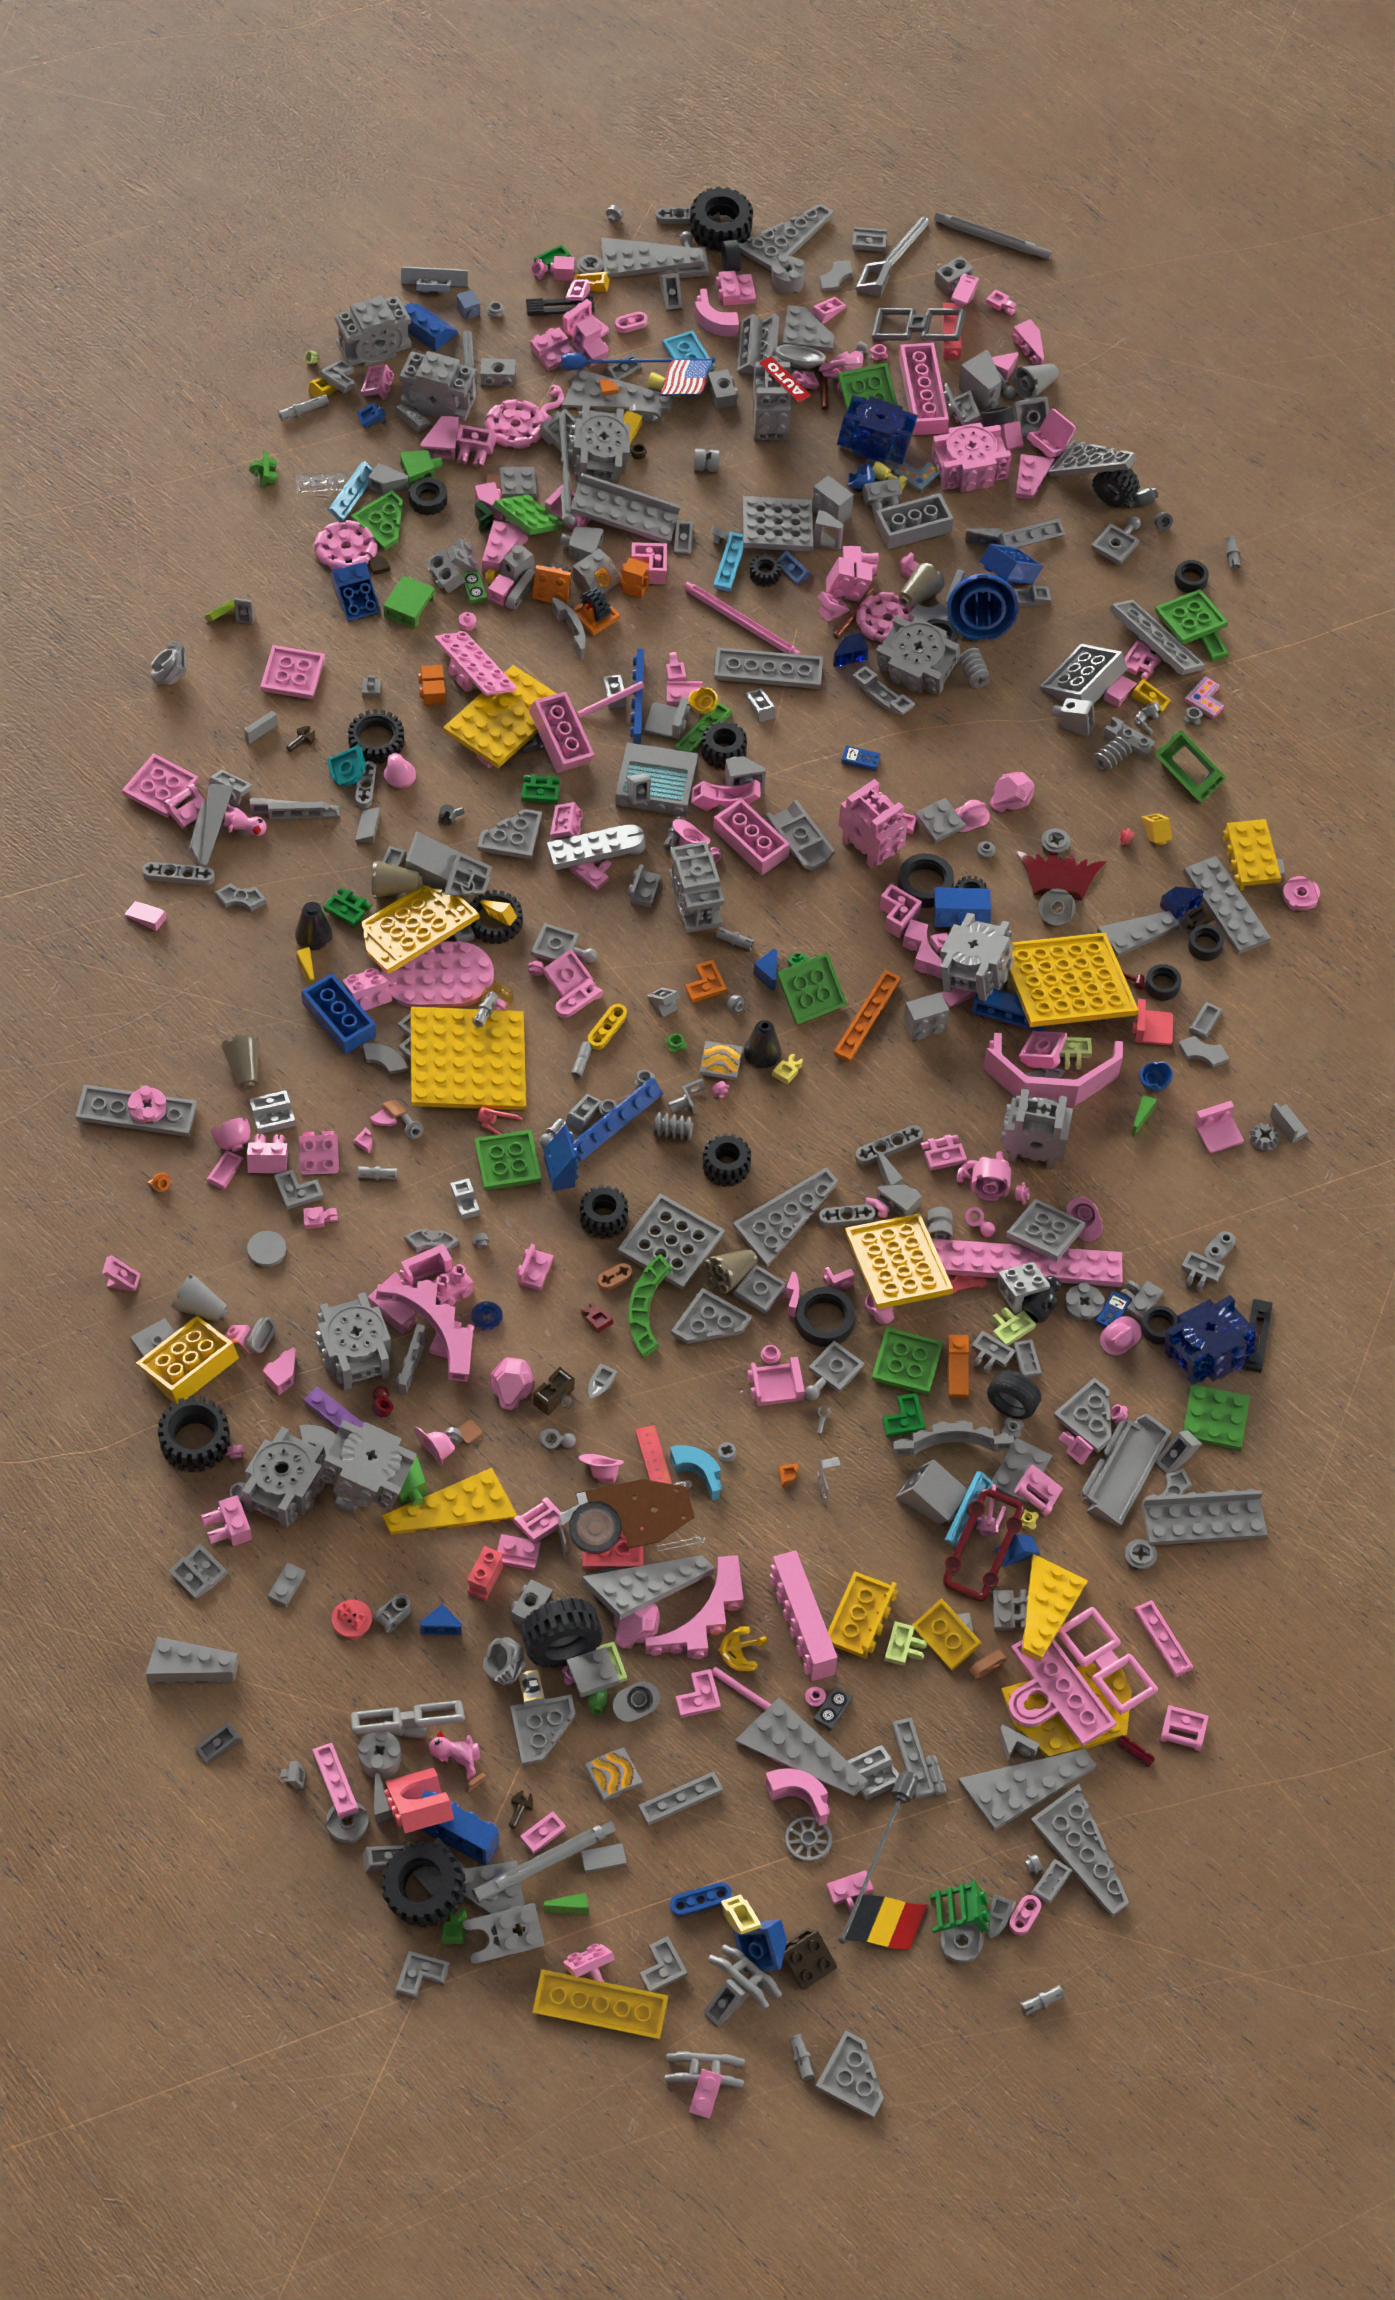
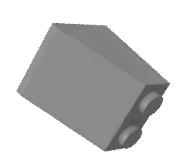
(982, 379)
(431, 860)
(933, 1492)

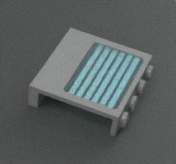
(669, 773)

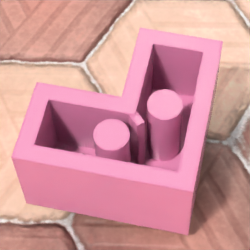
(588, 341)
(656, 556)
(900, 909)

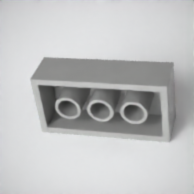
(913, 521)

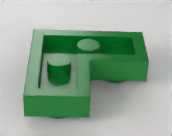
(908, 1421)

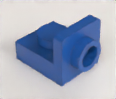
(371, 414)

